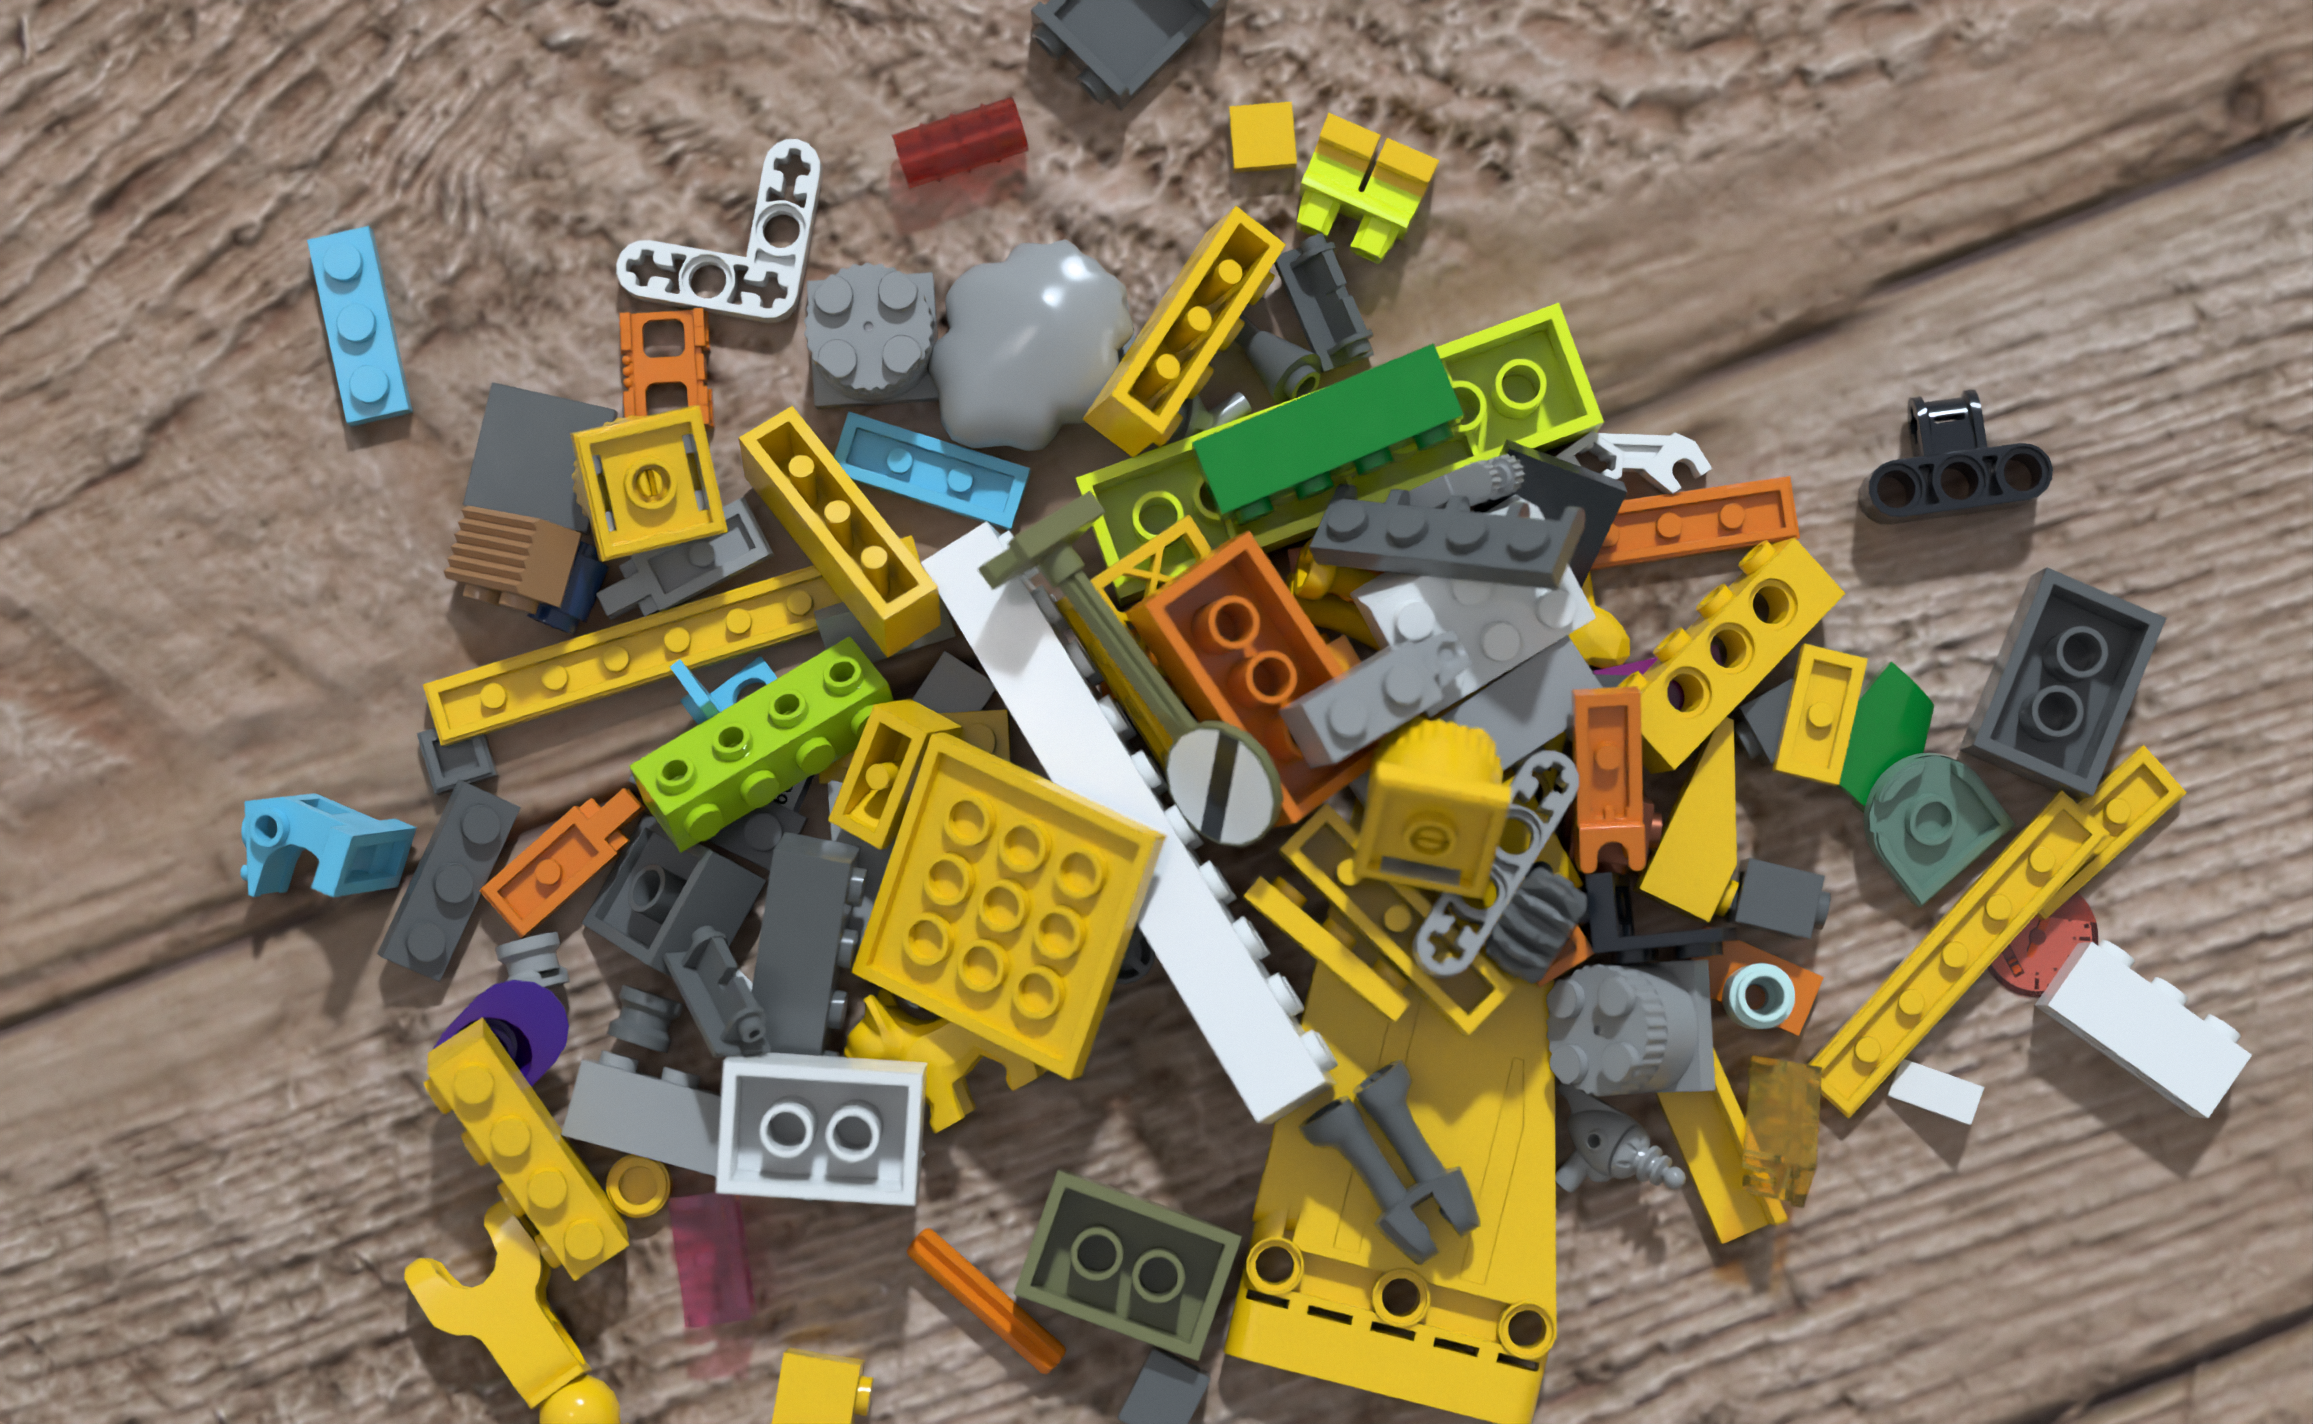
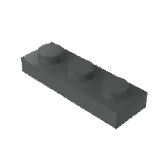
(448, 880)

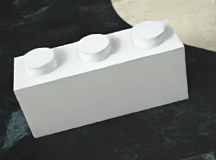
(2145, 1027)

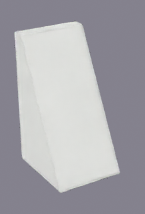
(1935, 1092)

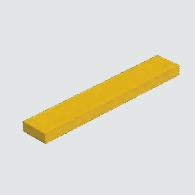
(1956, 951)

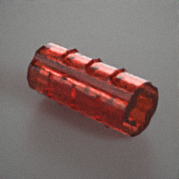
(960, 142)

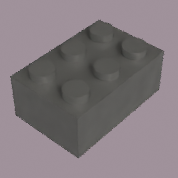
(2062, 684)

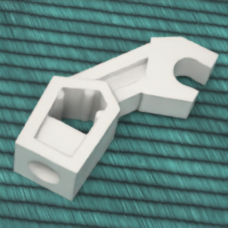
(1647, 454)

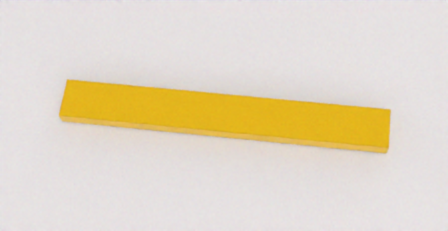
(630, 654)

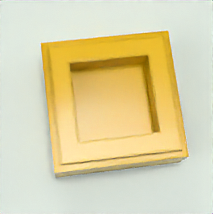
(1262, 137)

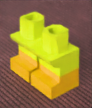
(1337, 175)

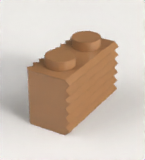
(512, 559)

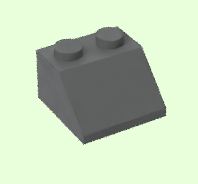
(664, 895)

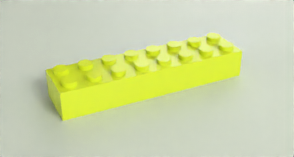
(1511, 383)

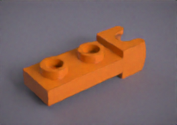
(1610, 774)

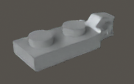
(679, 572)

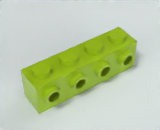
(761, 745)

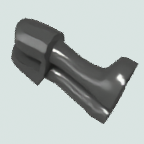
(1385, 1100)

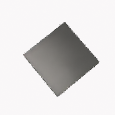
(529, 456)

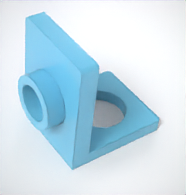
(705, 705)

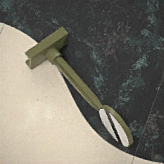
(1212, 768)

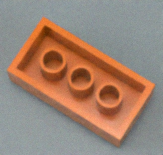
(1241, 655)

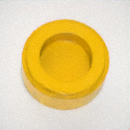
(639, 1186)

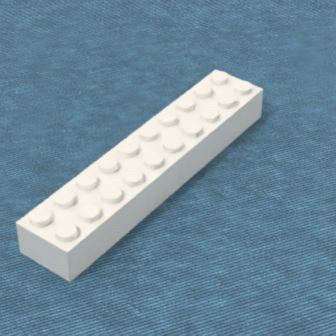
(1088, 751)

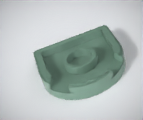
(1931, 822)

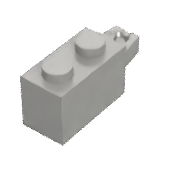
(1373, 697)

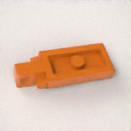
(561, 862)

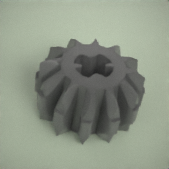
(1536, 925)

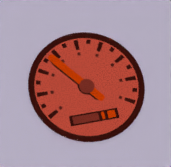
(2043, 948)

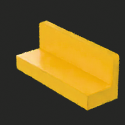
(1711, 1143)

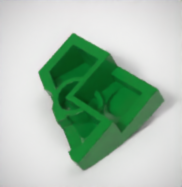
(1887, 727)

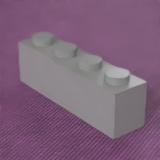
(1521, 707)
(645, 1113)

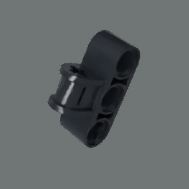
(1952, 446)

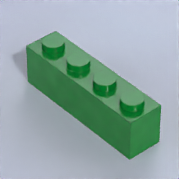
(1327, 434)

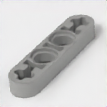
(1506, 870)

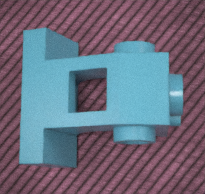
(351, 847)

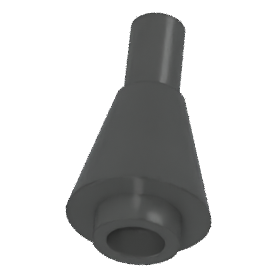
(1281, 365)

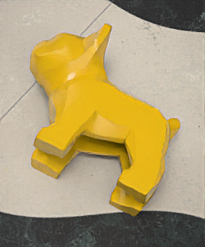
(945, 1047)

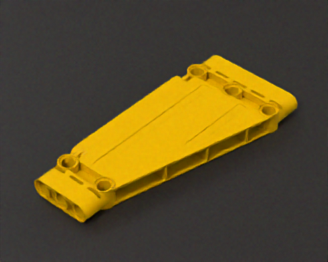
(1480, 1107)

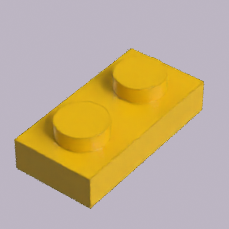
(1819, 715)

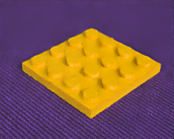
(1008, 904)

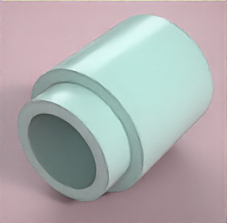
(1778, 996)

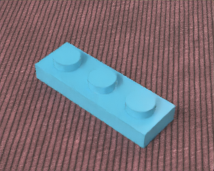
(359, 326)
(931, 471)

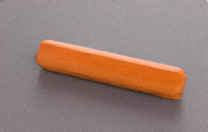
(986, 1301)

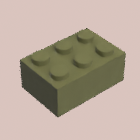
(1128, 1264)

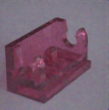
(712, 1258)

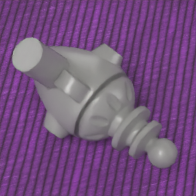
(1610, 1146)

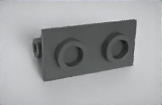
(1323, 304)
(716, 999)

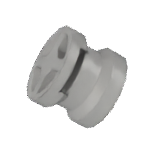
(534, 960)

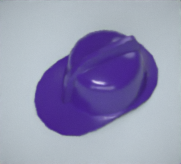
(524, 1020)

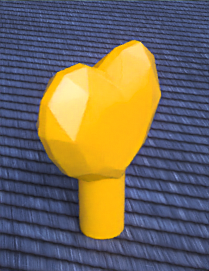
(1603, 639)

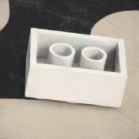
(1493, 621)
(822, 1128)

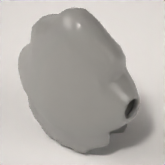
(1028, 346)

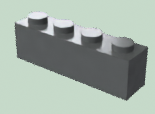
(807, 942)

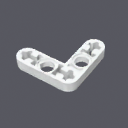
(761, 260)

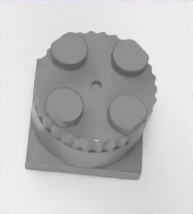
(871, 337)
(1633, 1028)

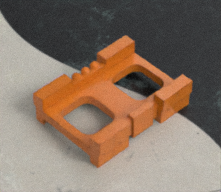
(687, 368)

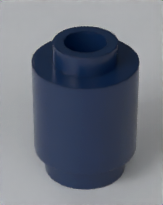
(580, 594)

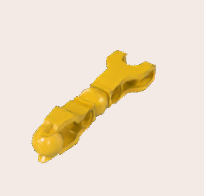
(517, 1324)

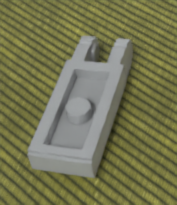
(1476, 481)

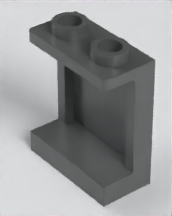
(1120, 41)

